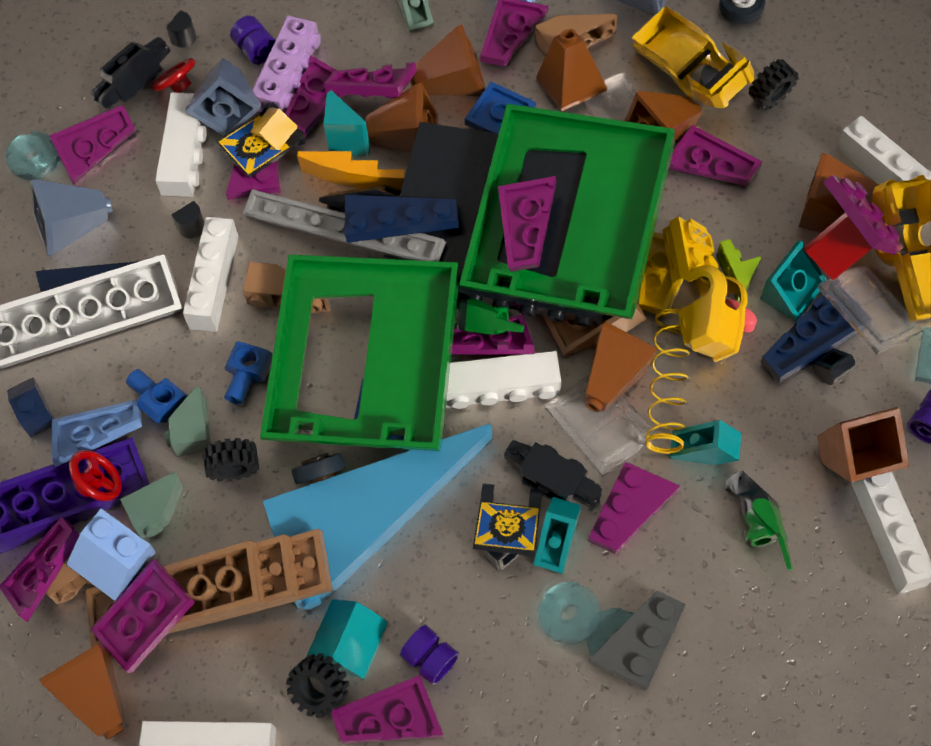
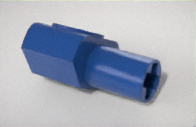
(245, 375)
(158, 399)

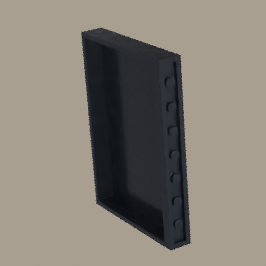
(456, 165)

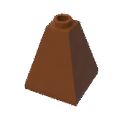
(451, 67)
(569, 71)
(664, 111)
(398, 120)
(615, 366)
(89, 691)

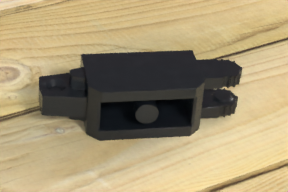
(129, 72)
(556, 476)

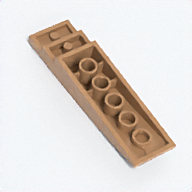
(240, 579)

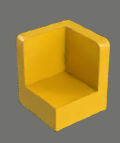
(274, 128)

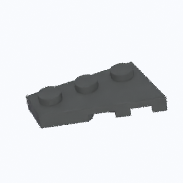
(640, 641)

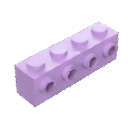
(287, 62)

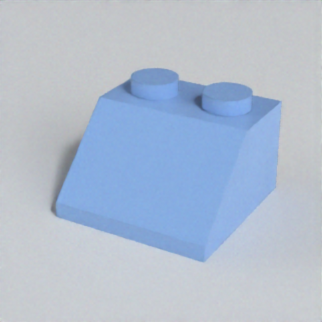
(109, 554)

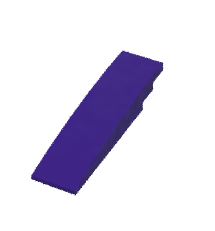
(41, 497)

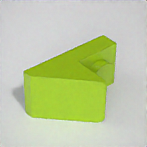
(733, 266)

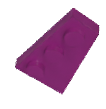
(509, 29)
(525, 220)
(503, 343)
(389, 715)

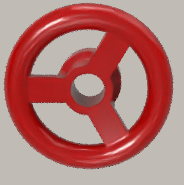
(175, 77)
(92, 478)

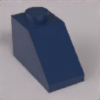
(30, 407)

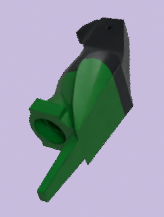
(480, 317)
(760, 514)

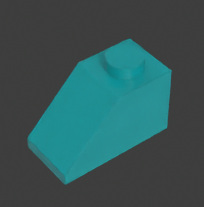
(708, 443)
(557, 534)

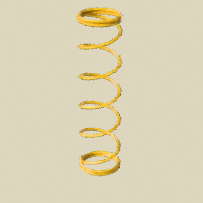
(671, 328)

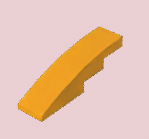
(343, 170)

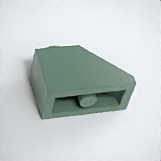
(416, 13)
(189, 425)
(153, 505)

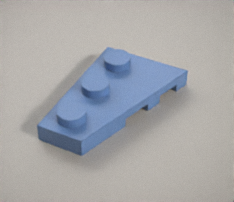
(92, 429)

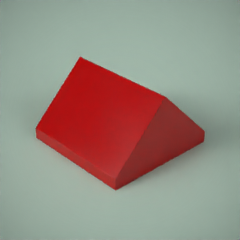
(838, 247)

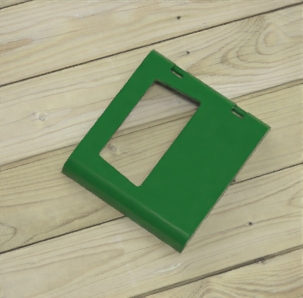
(610, 216)
(404, 359)

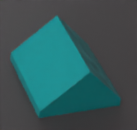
(344, 127)
(793, 283)
(349, 636)

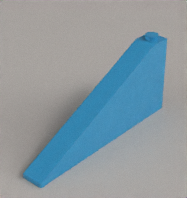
(370, 503)

